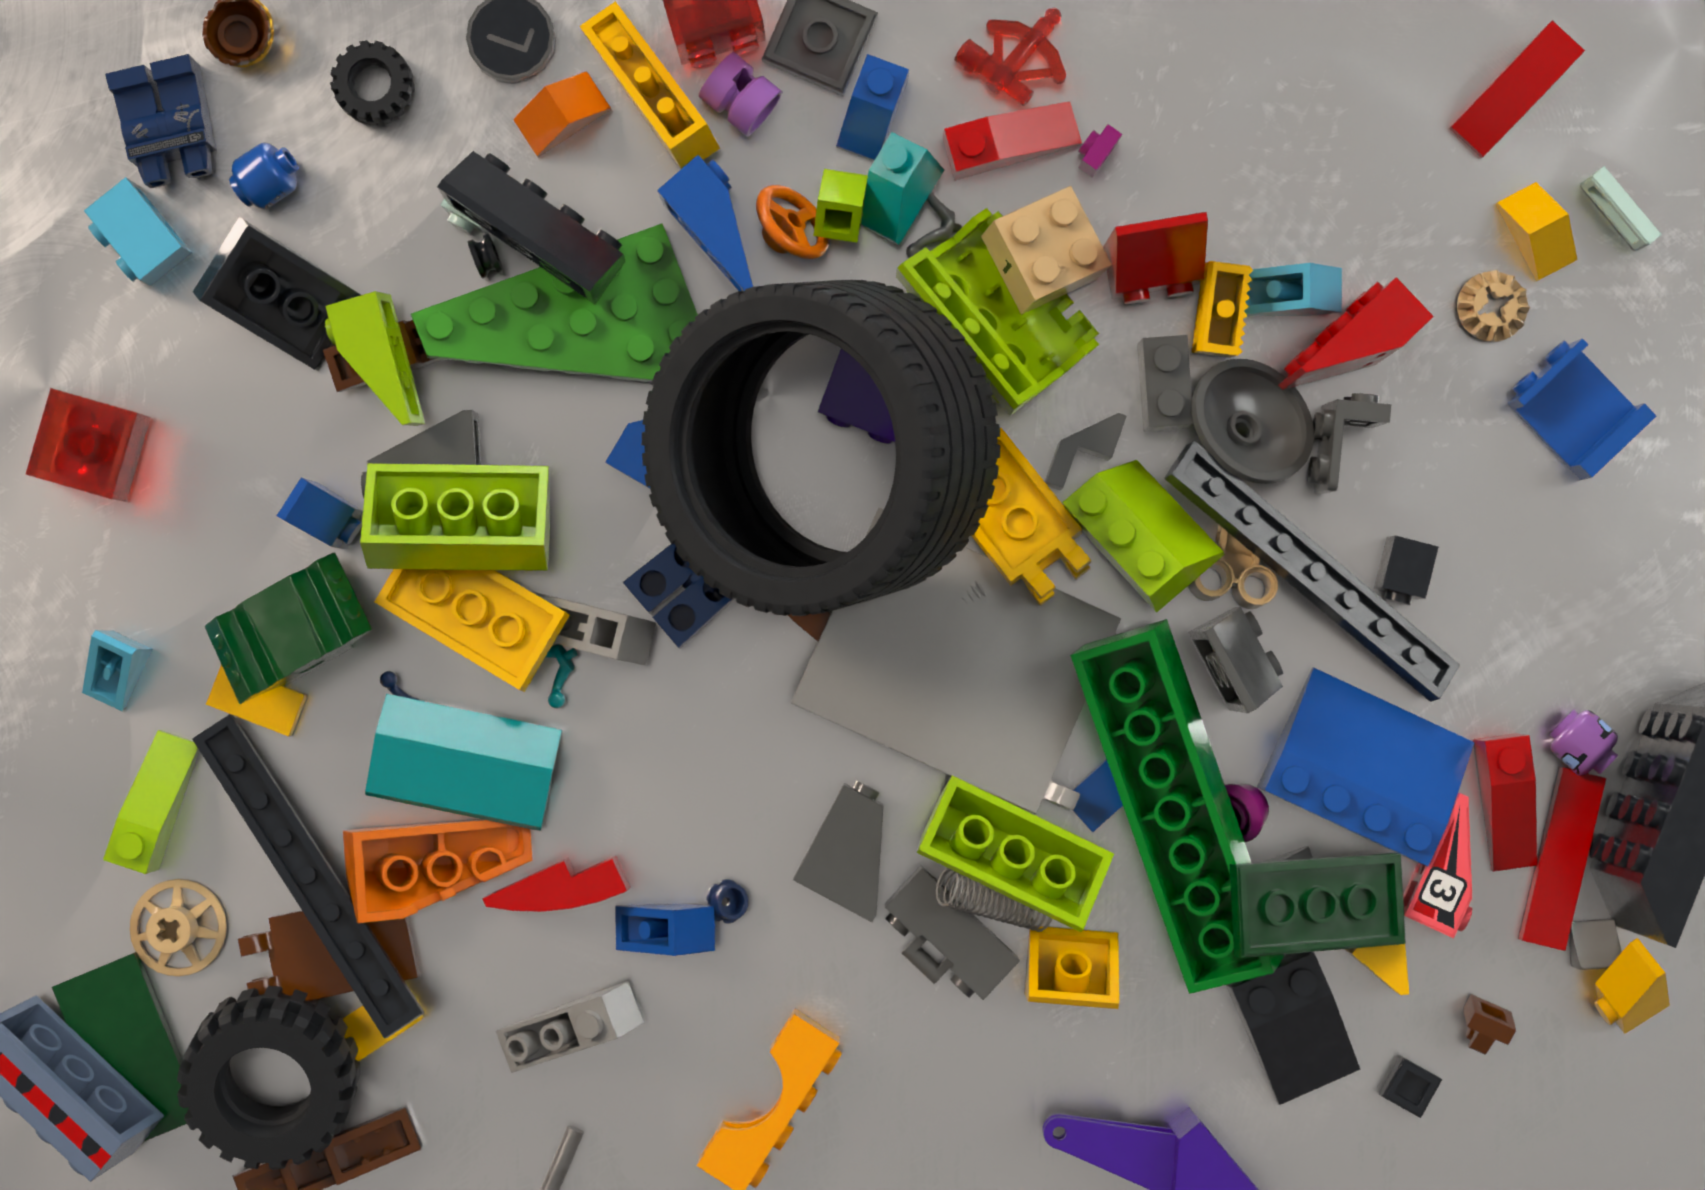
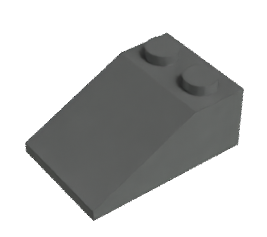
(1237, 660)

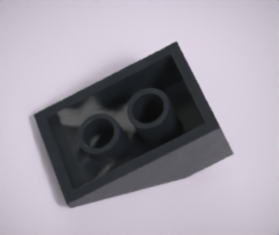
(272, 292)
(1295, 1027)

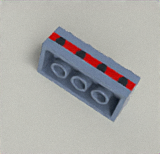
(69, 1091)

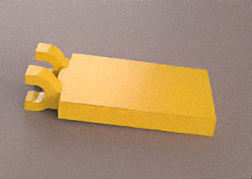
(1028, 526)

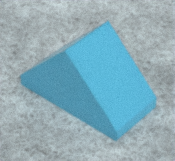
(113, 667)

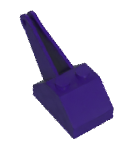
(1148, 1155)

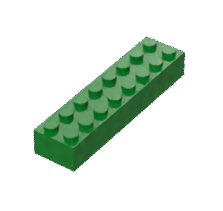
(1171, 796)

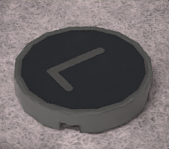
(510, 39)

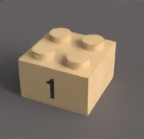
(1046, 249)

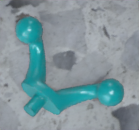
(556, 698)

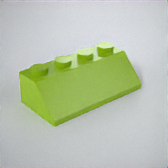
(456, 517)
(1015, 853)

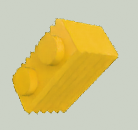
(1221, 309)

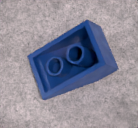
(703, 207)

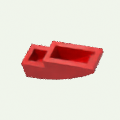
(1517, 89)
(561, 887)

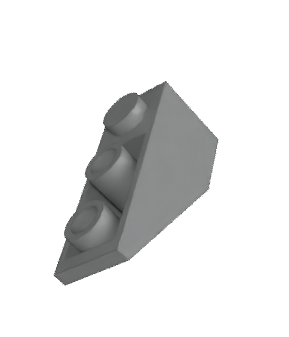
(570, 1027)

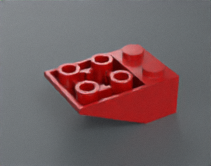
(1362, 336)

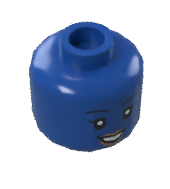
(264, 175)

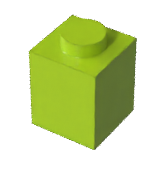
(840, 205)

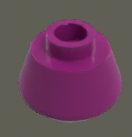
(1249, 808)

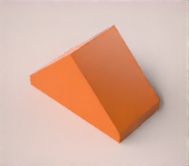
(561, 112)

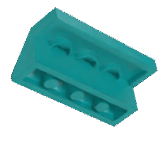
(462, 762)

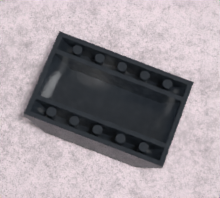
(1655, 837)

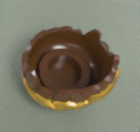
(238, 32)

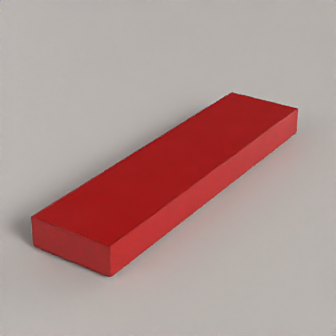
(1562, 859)

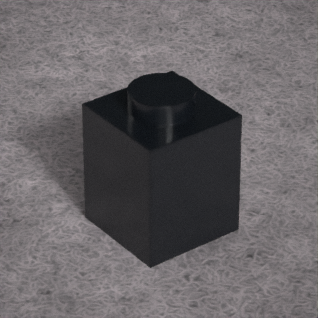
(1405, 569)

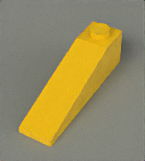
(650, 86)

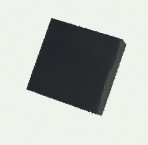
(1410, 1086)

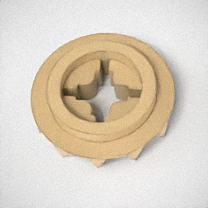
(1488, 326)

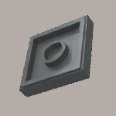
(820, 41)

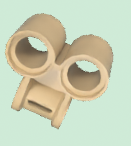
(1234, 569)

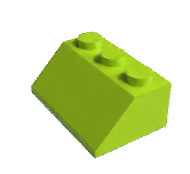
(1142, 532)

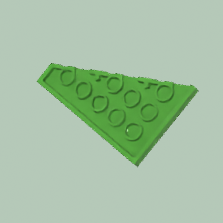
(549, 326)

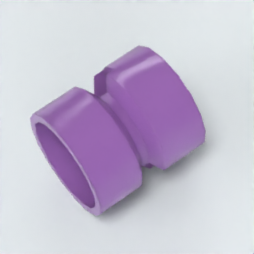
(739, 93)

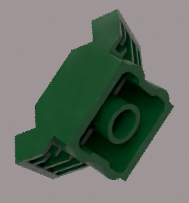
(288, 629)

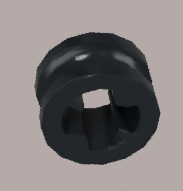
(485, 256)

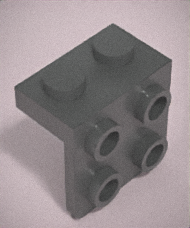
(1355, 411)

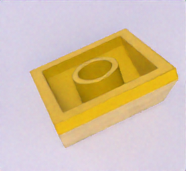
(1073, 968)

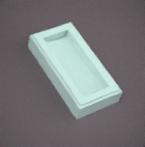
(1620, 209)

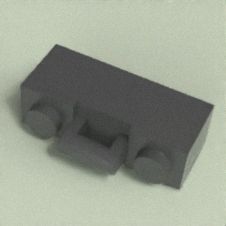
(968, 945)

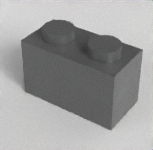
(1165, 383)

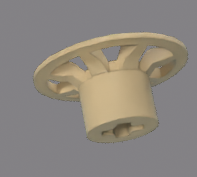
(176, 928)

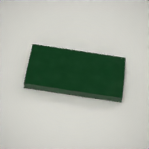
(1317, 904)
(125, 1025)

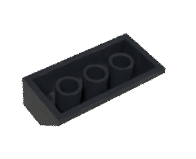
(532, 225)

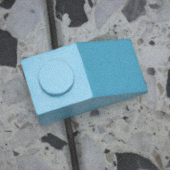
(1295, 290)

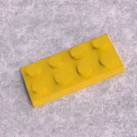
(478, 617)

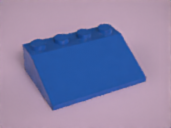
(1368, 766)

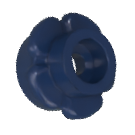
(736, 901)

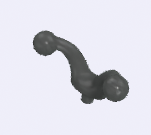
(943, 233)

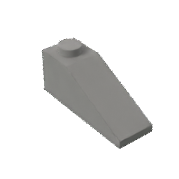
(604, 631)

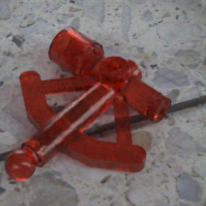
(1005, 74)

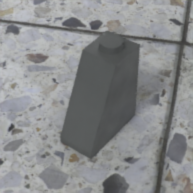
(448, 442)
(846, 852)

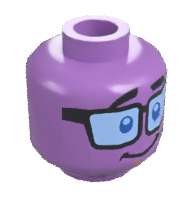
(1584, 742)

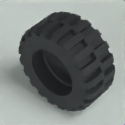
(262, 1131)

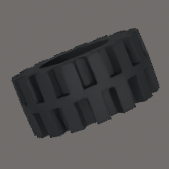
(353, 63)

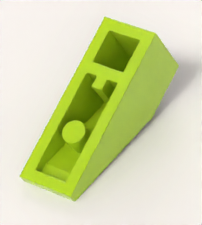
(372, 343)
(152, 804)

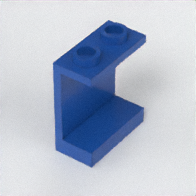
(1578, 410)

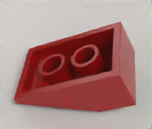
(1157, 257)

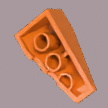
(416, 865)

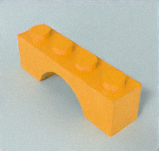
(739, 1148)

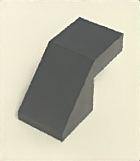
(1095, 440)

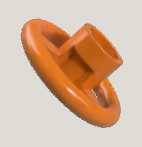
(786, 228)

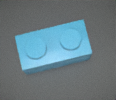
(136, 232)

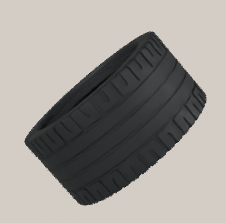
(706, 469)

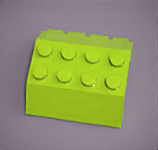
(1015, 350)

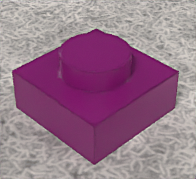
(1097, 149)

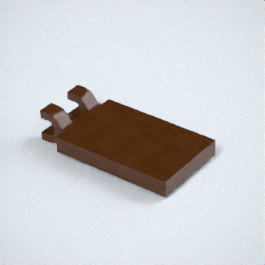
(304, 963)

